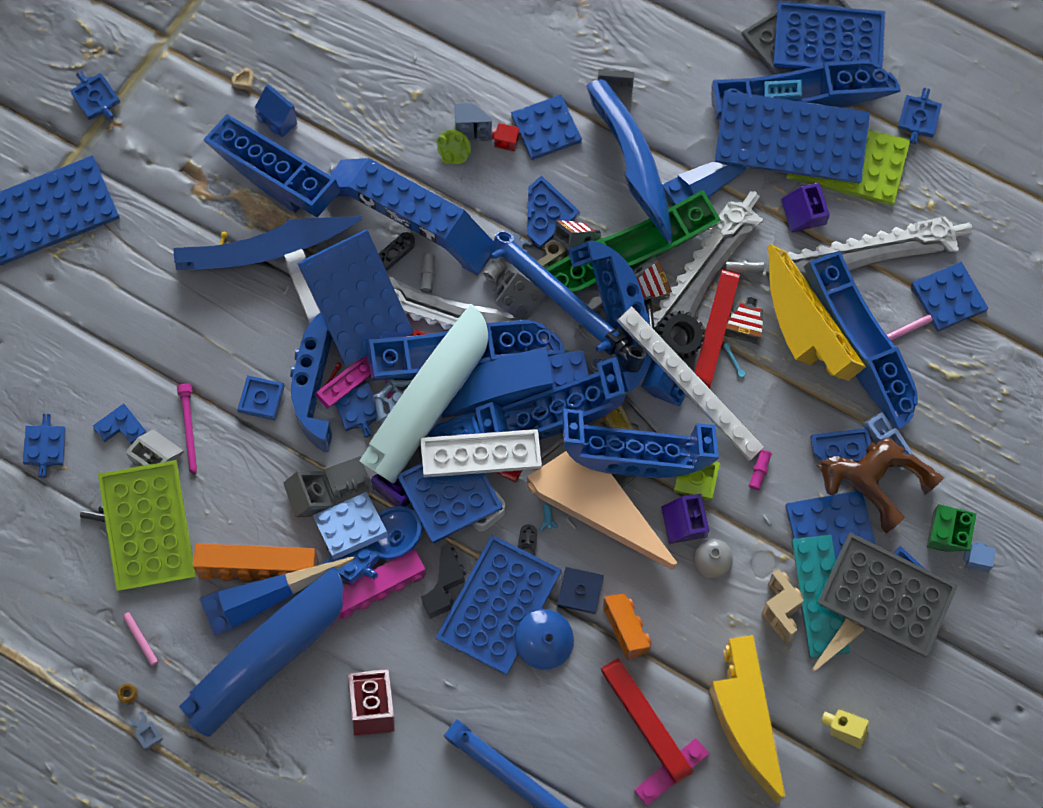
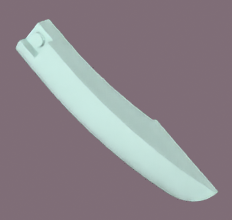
(428, 395)

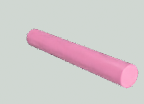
(910, 327)
(140, 639)

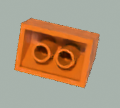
(626, 625)

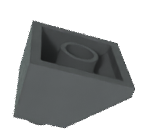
(309, 493)

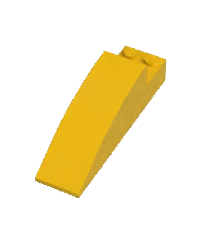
(806, 322)
(745, 715)

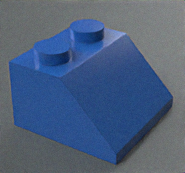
(275, 111)

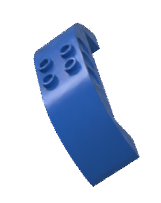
(618, 293)
(307, 380)
(592, 394)
(638, 451)

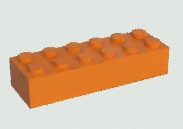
(249, 562)

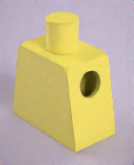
(854, 729)

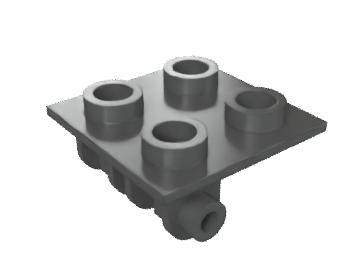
(348, 479)

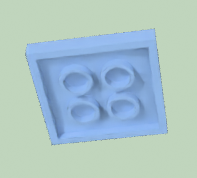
(350, 525)

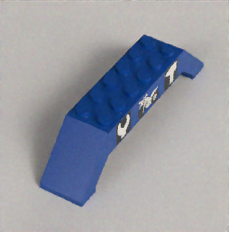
(415, 209)

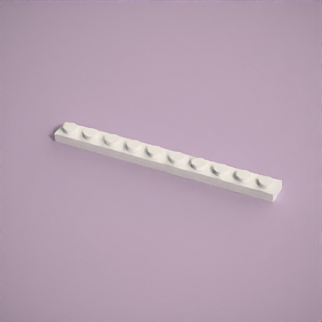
(690, 383)

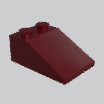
(371, 702)

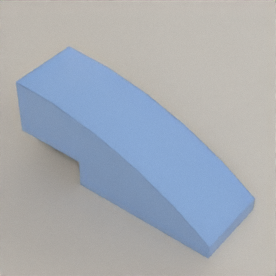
(881, 428)

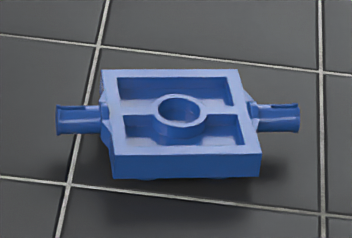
(95, 96)
(919, 116)
(357, 409)
(44, 445)
(359, 567)

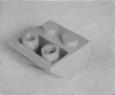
(153, 449)

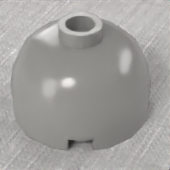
(713, 558)

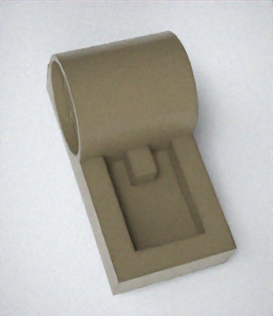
(550, 259)

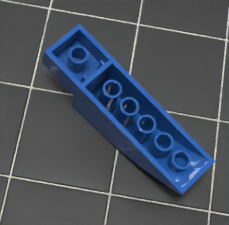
(272, 167)
(516, 378)

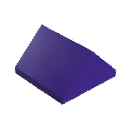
(392, 492)

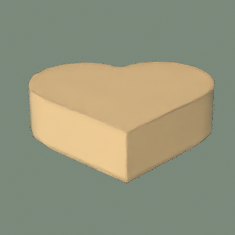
(244, 79)

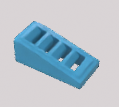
(791, 84)

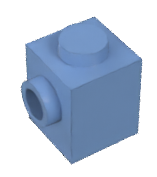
(979, 557)

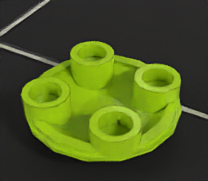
(453, 147)

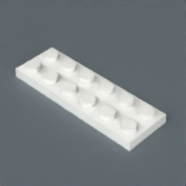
(480, 453)

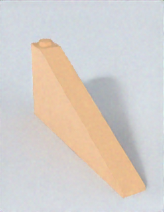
(599, 503)

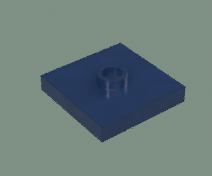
(580, 590)

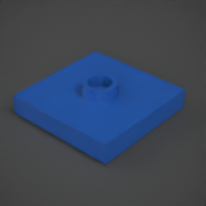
(261, 397)

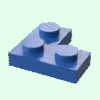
(119, 420)

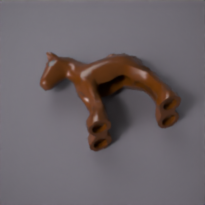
(870, 469)

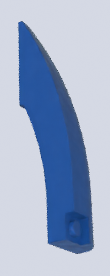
(827, 84)
(641, 171)
(273, 244)
(404, 356)
(886, 372)
(264, 653)

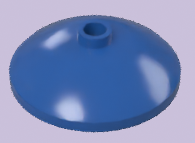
(399, 523)
(532, 644)

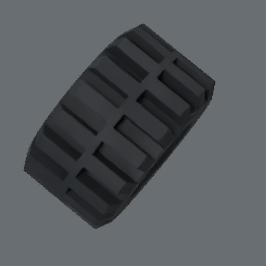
(689, 325)

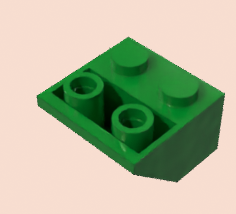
(951, 529)

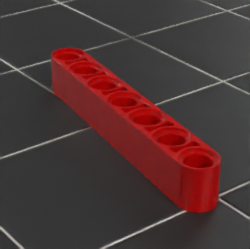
(716, 326)
(647, 720)

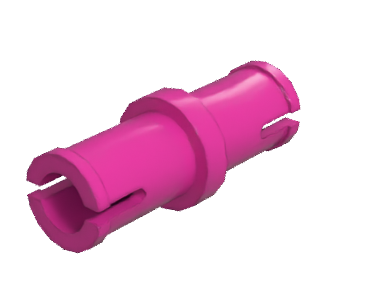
(760, 469)

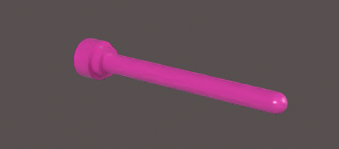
(184, 392)

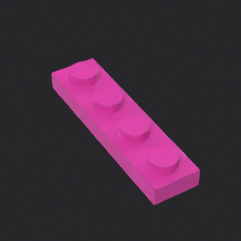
(344, 383)
(660, 781)

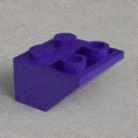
(805, 208)
(685, 519)

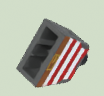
(574, 233)
(652, 279)
(746, 322)

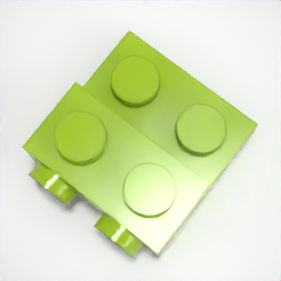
(699, 482)

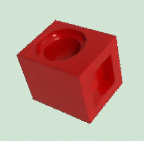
(506, 137)

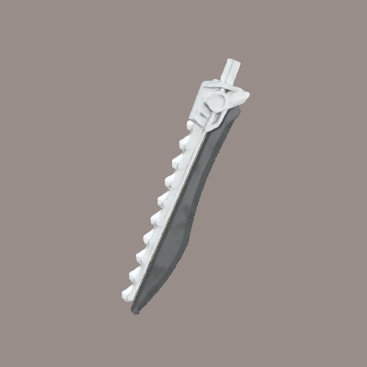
(733, 218)
(927, 238)
(442, 305)

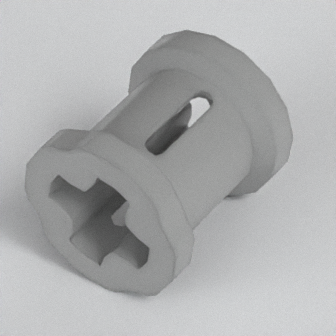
(494, 270)

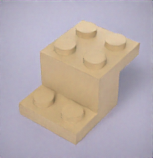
(782, 606)

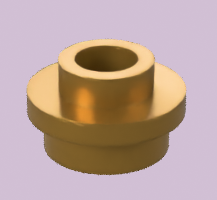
(124, 688)

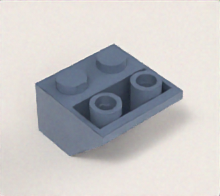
(472, 121)

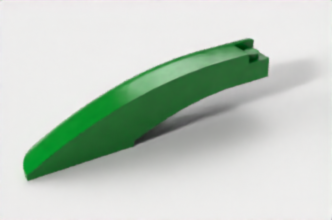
(644, 240)

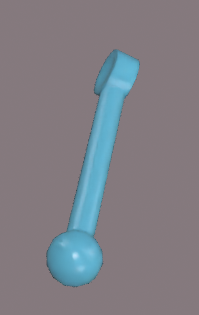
(741, 373)

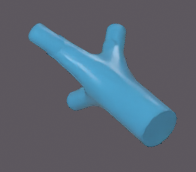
(548, 519)

